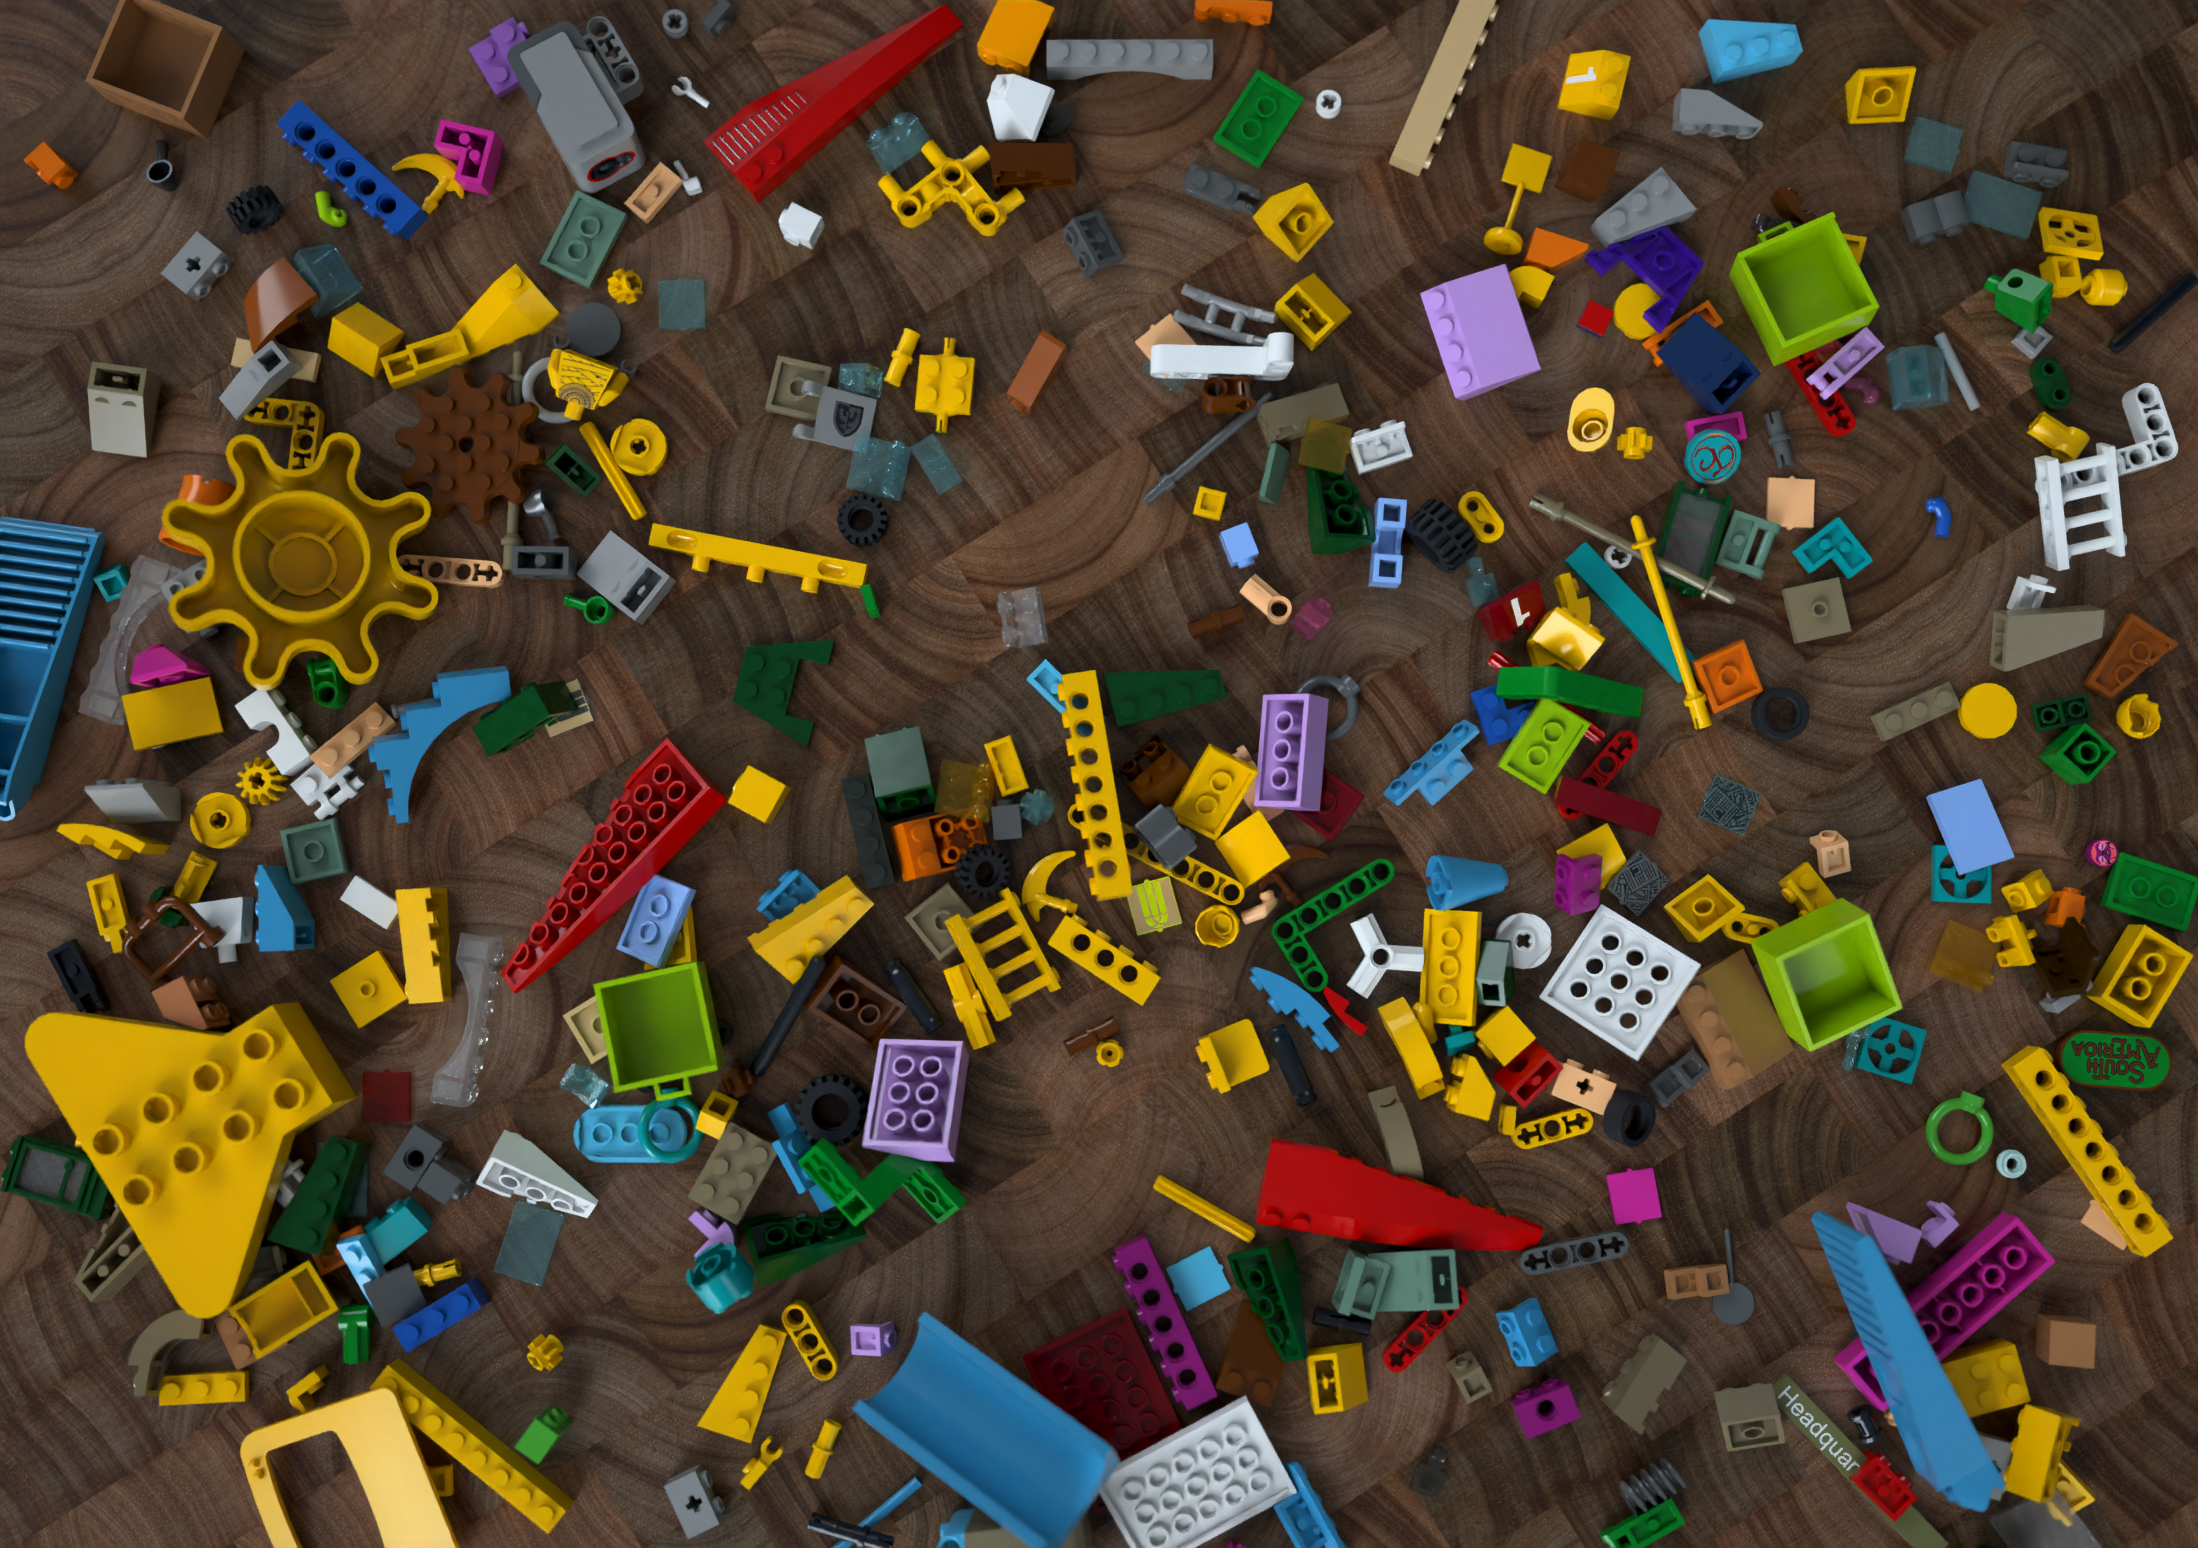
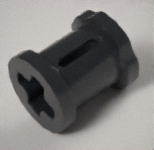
(1865, 1423)

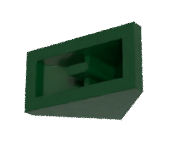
(573, 470)

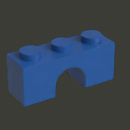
(441, 1314)

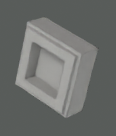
(2030, 342)

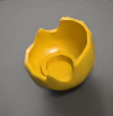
(2138, 716)
(1217, 926)

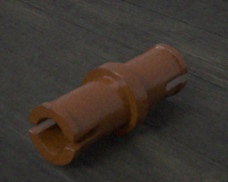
(1216, 621)
(1091, 1035)

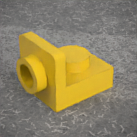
(300, 1393)

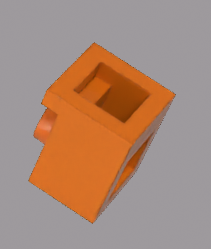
(51, 166)
(2065, 904)

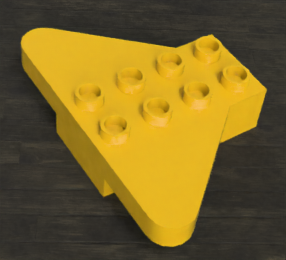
(190, 1130)

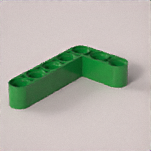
(1570, 688)
(1323, 913)

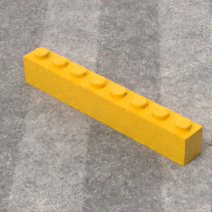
(476, 1447)

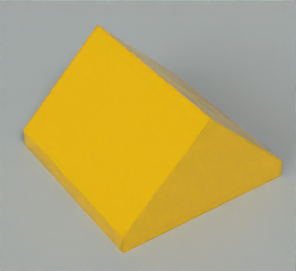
(1879, 94)
(363, 338)
(1703, 909)

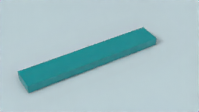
(1625, 607)

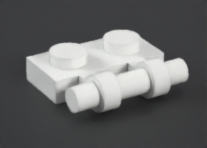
(314, 786)

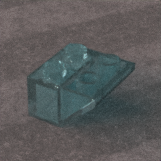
(1917, 377)

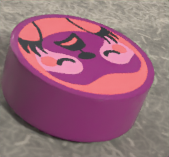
(2101, 853)

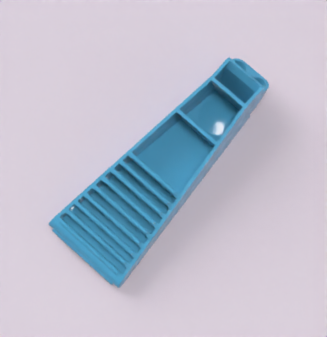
(42, 611)
(1911, 1378)

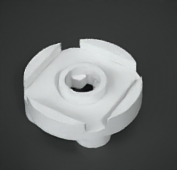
(1539, 939)

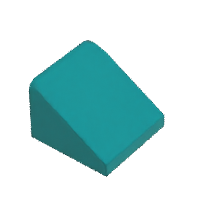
(112, 581)

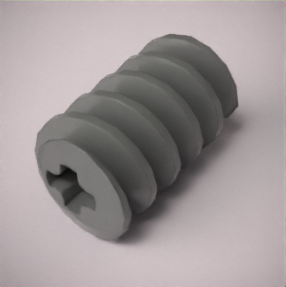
(1651, 1485)

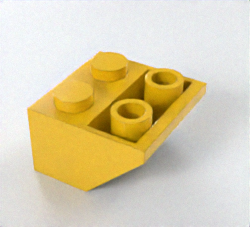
(1311, 311)
(1566, 638)
(1470, 1089)
(1336, 1377)

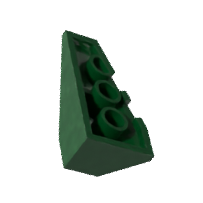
(1336, 513)
(1273, 1285)

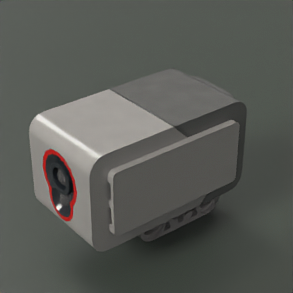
(581, 100)

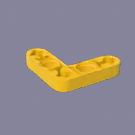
(294, 420)

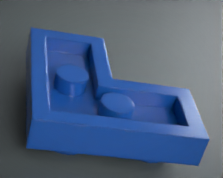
(1495, 720)

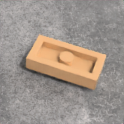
(654, 192)

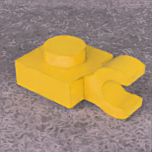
(756, 1468)

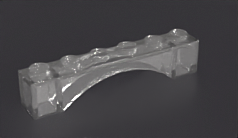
(109, 675)
(478, 961)

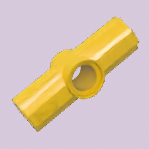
(969, 1006)

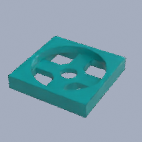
(1938, 893)
(1885, 1061)

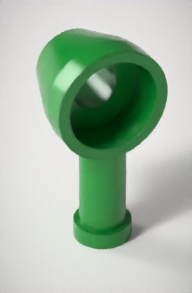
(592, 608)

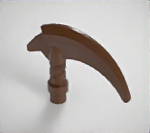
(1276, 876)

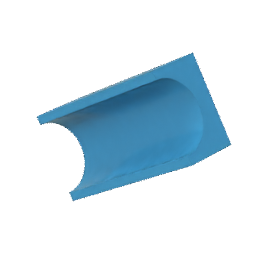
(991, 1437)

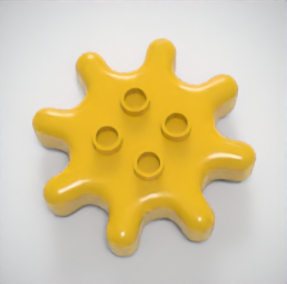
(300, 560)

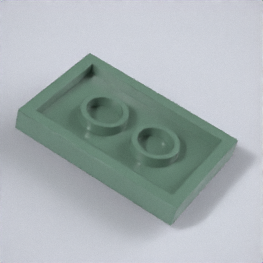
(584, 240)

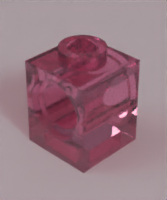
(1311, 618)

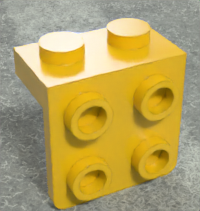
(1232, 1055)

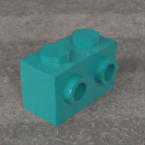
(397, 1229)

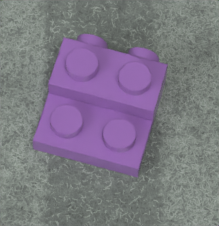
(492, 55)

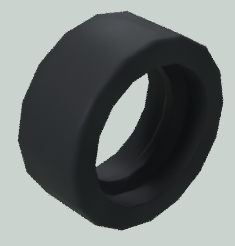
(1801, 710)
(1641, 1123)

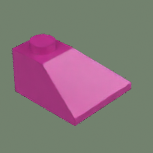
(164, 667)

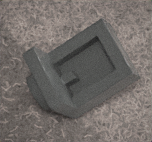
(719, 19)

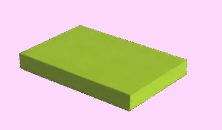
(1543, 744)

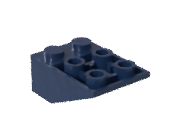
(1708, 364)

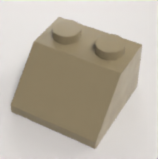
(1749, 1417)

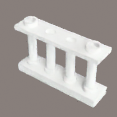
(2053, 498)

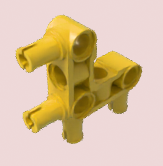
(936, 190)

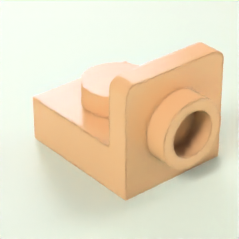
(1831, 853)

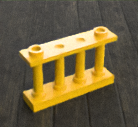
(987, 977)

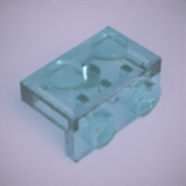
(898, 141)

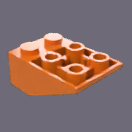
(934, 844)

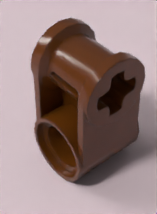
(1228, 394)

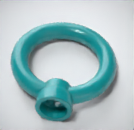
(644, 1122)

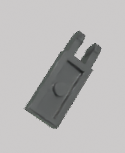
(1219, 189)

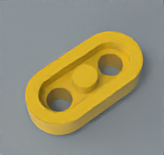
(1482, 516)
(1749, 927)

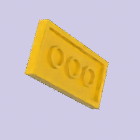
(1451, 965)

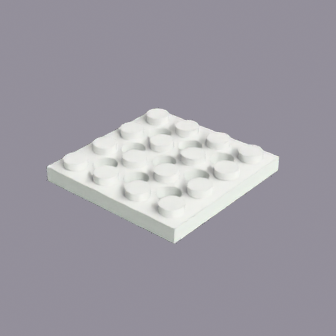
(1607, 1025)

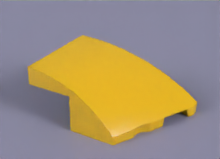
(113, 842)

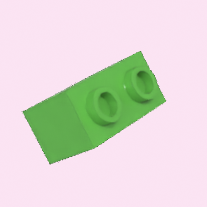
(544, 1433)

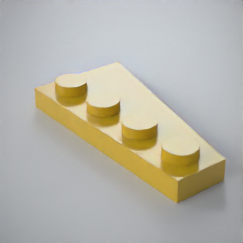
(744, 1392)

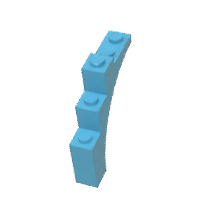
(457, 695)

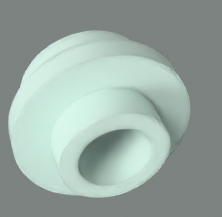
(2018, 1167)

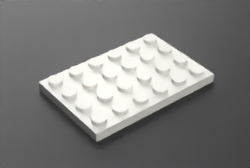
(1198, 1481)

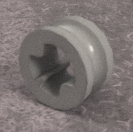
(675, 14)

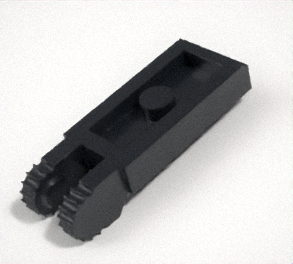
(78, 977)

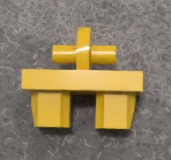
(2014, 940)

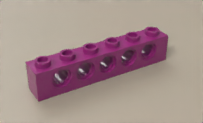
(1190, 1392)

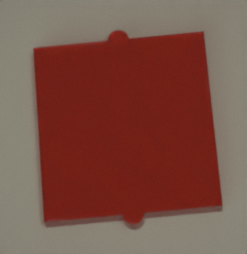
(386, 1097)

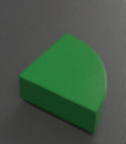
(870, 601)

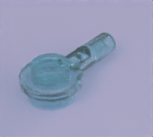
(1852, 1042)

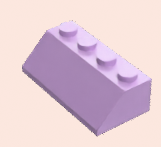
(1291, 752)

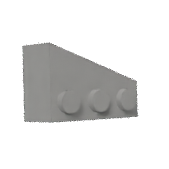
(1643, 209)

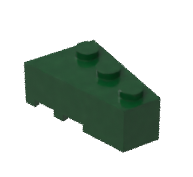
(523, 716)

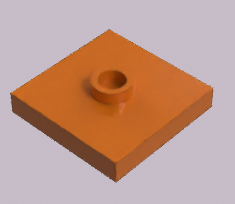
(1727, 676)

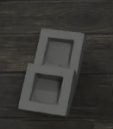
(1677, 1077)

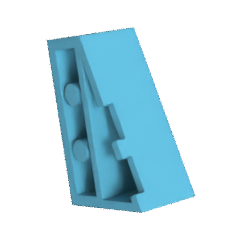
(1747, 48)

